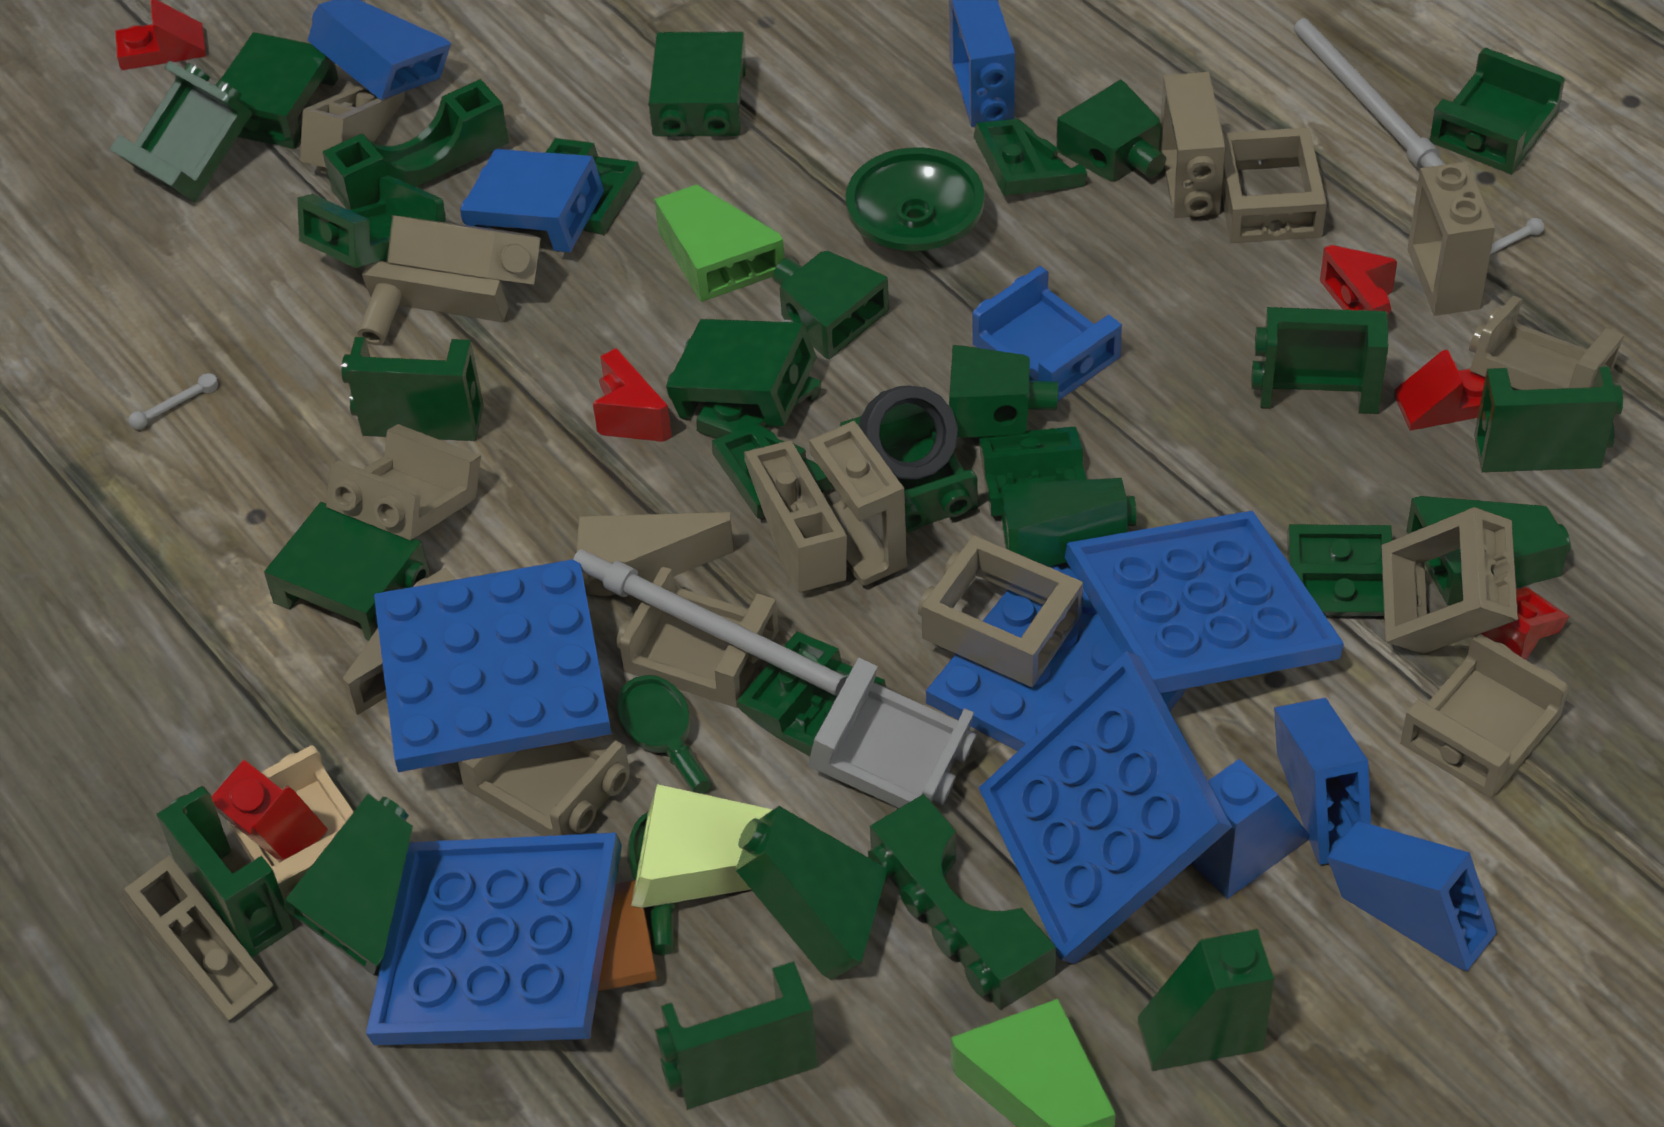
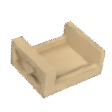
(309, 779)

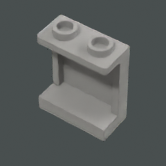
(890, 742)

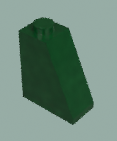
(1048, 515)
(1538, 541)
(356, 882)
(812, 887)
(1211, 1004)

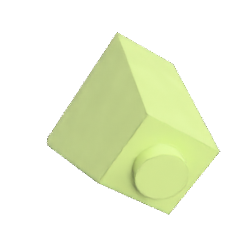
(691, 847)

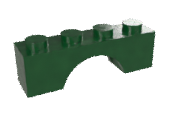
(464, 128)
(1000, 950)

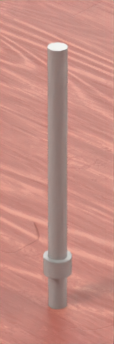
(1419, 150)
(625, 581)

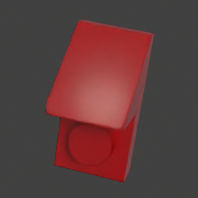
(169, 38)
(1358, 278)
(1439, 394)
(629, 403)
(1535, 620)
(266, 813)

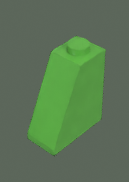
(716, 242)
(1033, 1070)

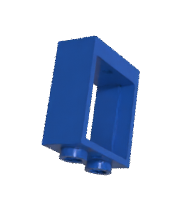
(982, 59)

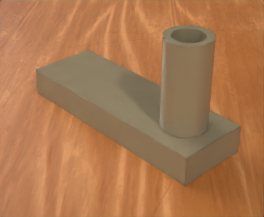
(426, 289)

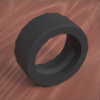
(943, 420)

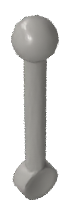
(1533, 227)
(206, 383)

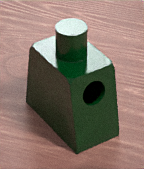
(1112, 134)
(831, 298)
(994, 392)

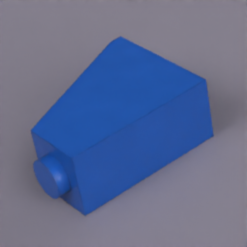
(377, 47)
(1323, 772)
(1260, 832)
(1416, 889)

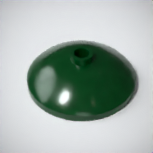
(915, 199)

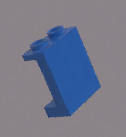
(535, 193)
(1047, 330)

